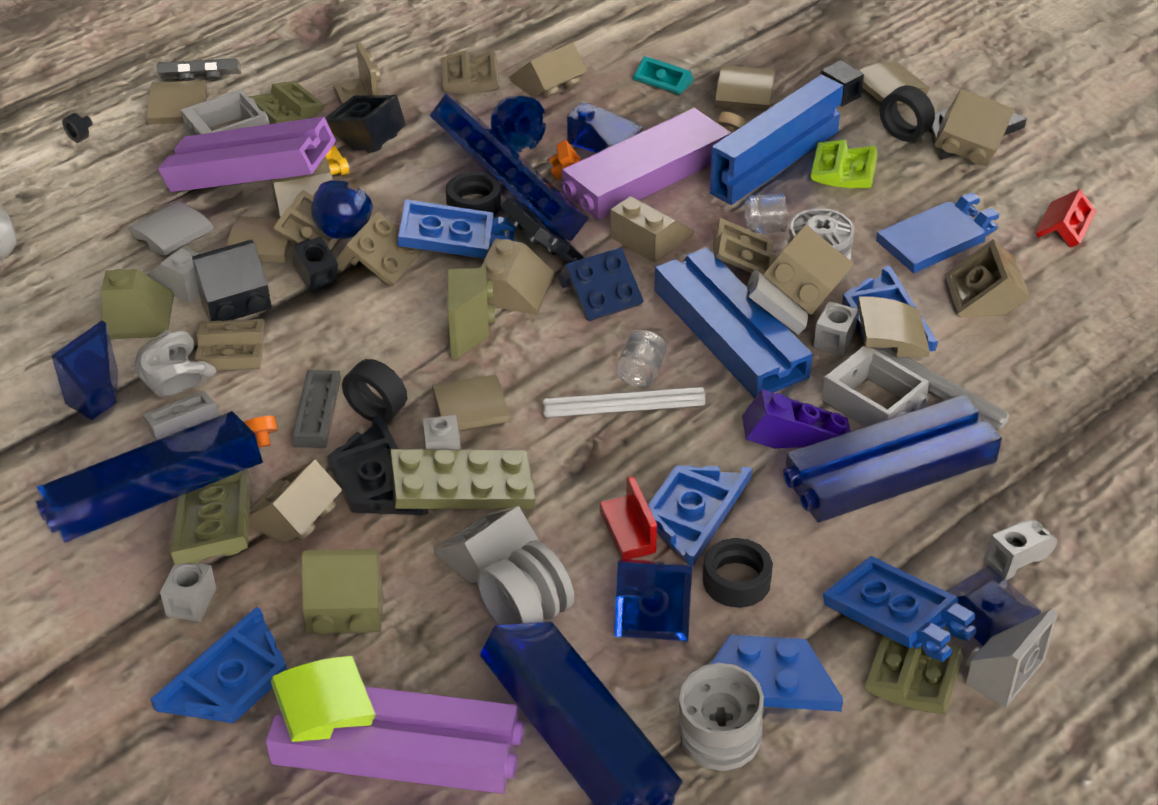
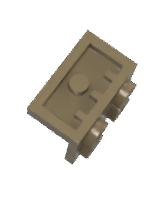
(368, 75)
(378, 250)

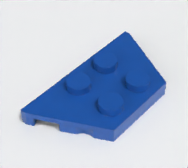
(887, 287)
(694, 506)
(786, 671)
(227, 675)

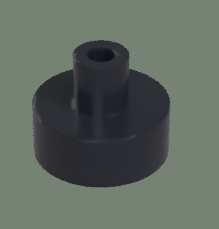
(77, 127)

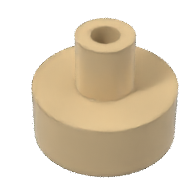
(731, 121)

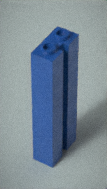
(775, 139)
(731, 324)

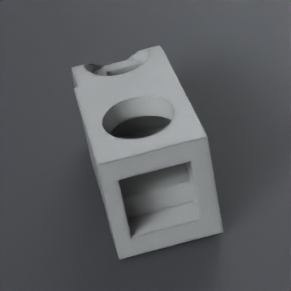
(1018, 547)

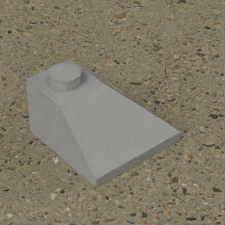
(178, 274)
(1011, 658)

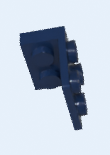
(602, 284)

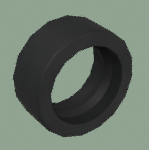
(918, 102)
(474, 183)
(384, 381)
(737, 593)

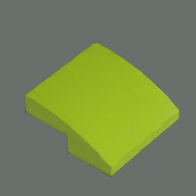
(844, 167)
(322, 698)

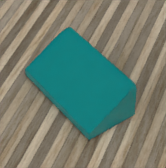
(663, 75)

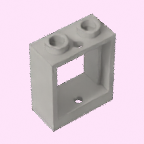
(220, 110)
(872, 365)

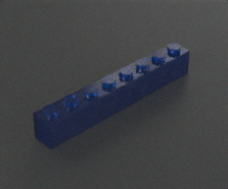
(509, 168)

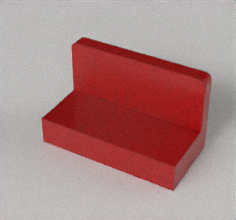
(1068, 216)
(630, 522)

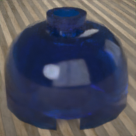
(519, 121)
(340, 210)

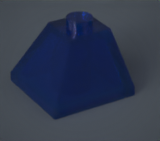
(598, 128)
(88, 372)
(652, 600)
(994, 602)

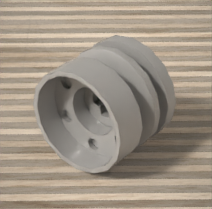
(830, 225)
(526, 586)
(721, 716)

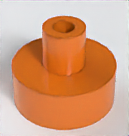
(262, 427)

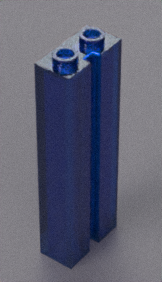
(891, 458)
(147, 476)
(578, 716)

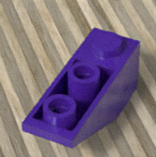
(789, 423)

